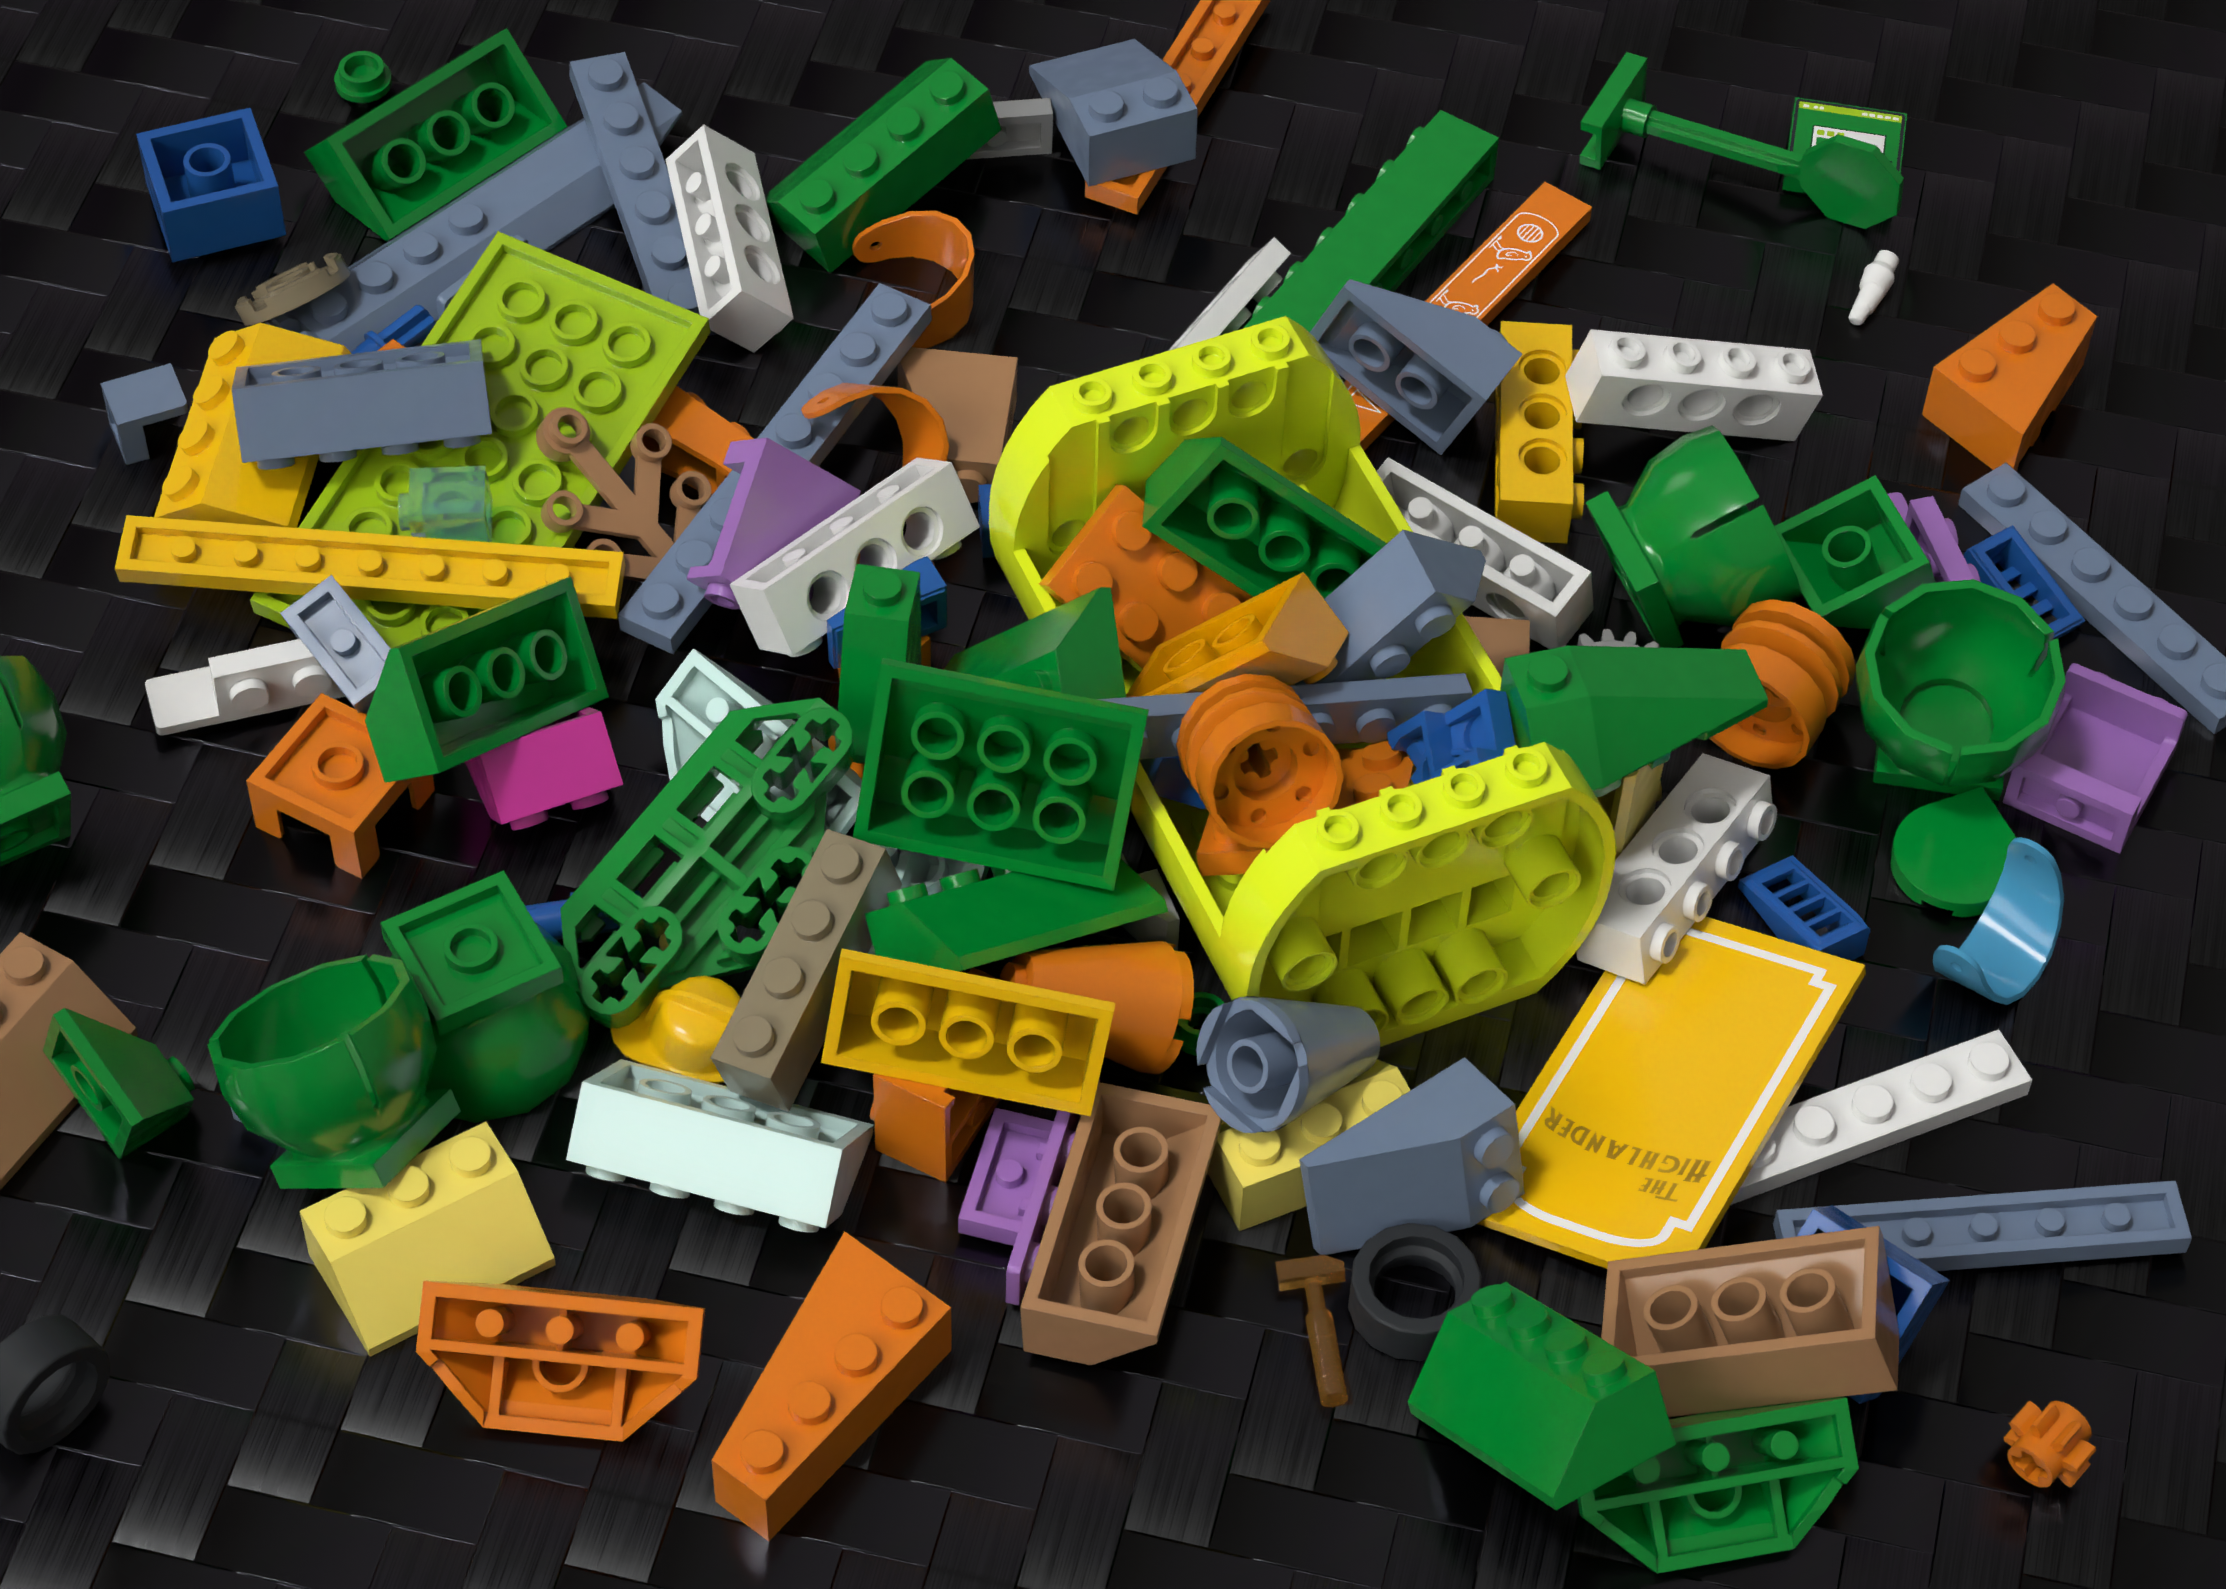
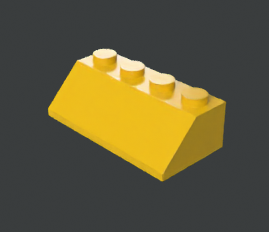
(207, 469)
(967, 1032)

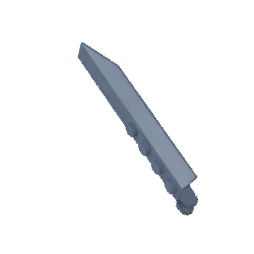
(537, 196)

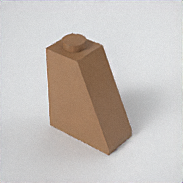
(974, 399)

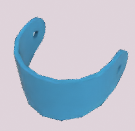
(2014, 932)

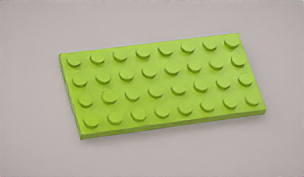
(548, 343)

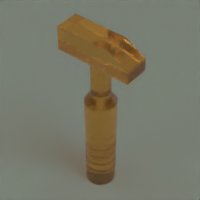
(1312, 1274)

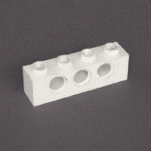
(729, 239)
(1692, 385)
(1519, 573)
(778, 589)
(1679, 866)

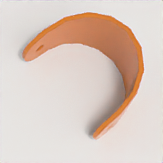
(933, 238)
(917, 419)

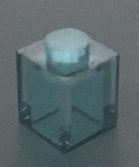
(447, 504)

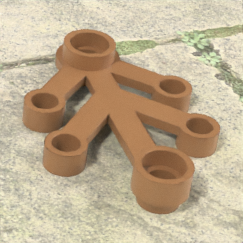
(631, 513)

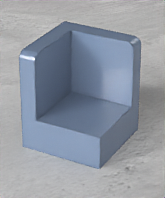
(141, 401)

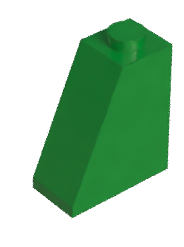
(879, 623)

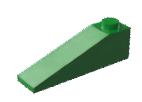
(1627, 703)

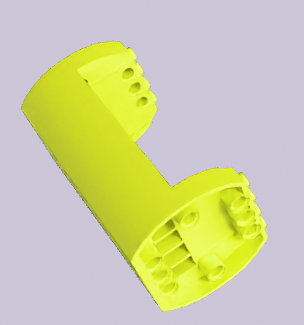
(1391, 905)

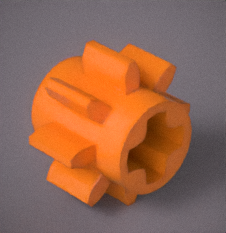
(2049, 1444)

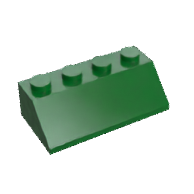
(437, 137)
(884, 160)
(1250, 520)
(1059, 651)
(483, 683)
(1002, 916)
(1539, 1396)

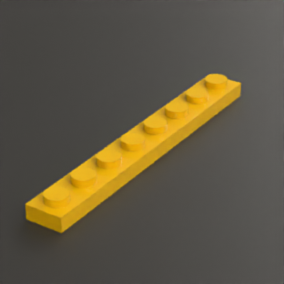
(362, 564)

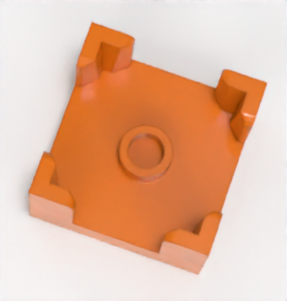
(331, 781)

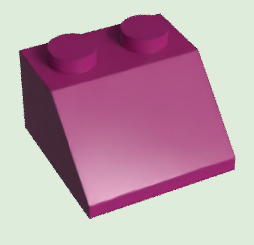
(547, 769)

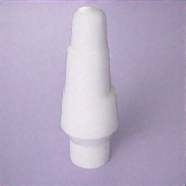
(1874, 285)

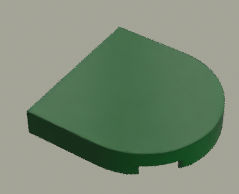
(1952, 852)

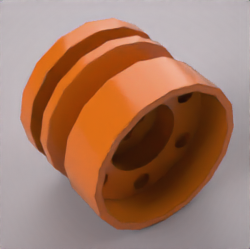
(1804, 674)
(1273, 783)

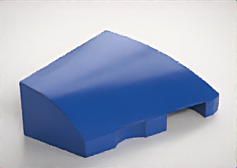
(1460, 737)

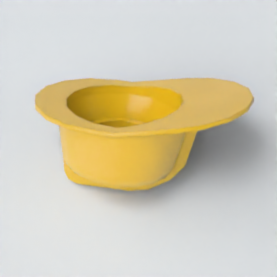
(681, 1028)

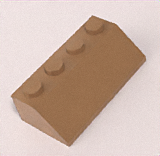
(32, 1093)
(1118, 1226)
(1759, 1320)

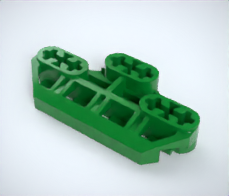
(720, 865)

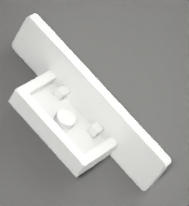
(238, 687)

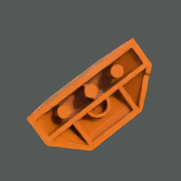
(558, 1356)

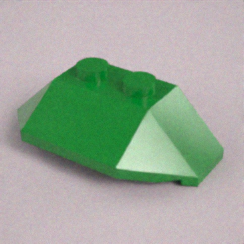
(1729, 1485)

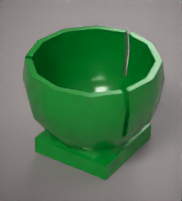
(1691, 542)
(1958, 687)
(32, 742)
(495, 998)
(335, 1072)

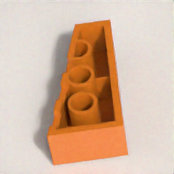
(830, 1384)

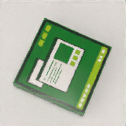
(1820, 120)

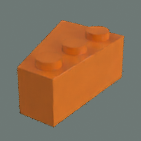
(2011, 377)
(926, 1122)

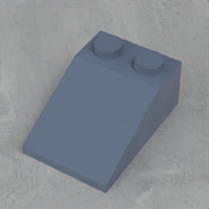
(1119, 110)
(1414, 358)
(1427, 1158)

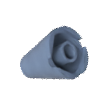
(1281, 1057)

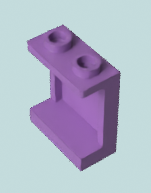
(771, 507)
(2098, 759)

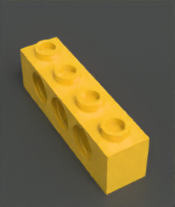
(1536, 435)

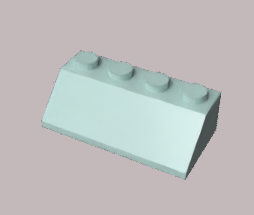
(717, 1145)

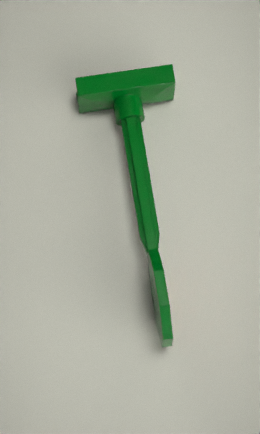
(1840, 175)

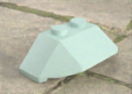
(700, 699)

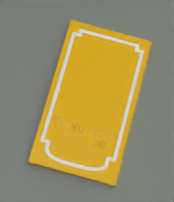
(1670, 1094)

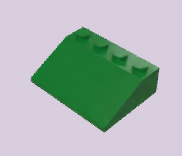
(999, 774)

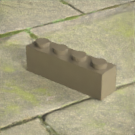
(790, 994)

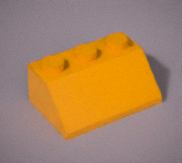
(1275, 634)

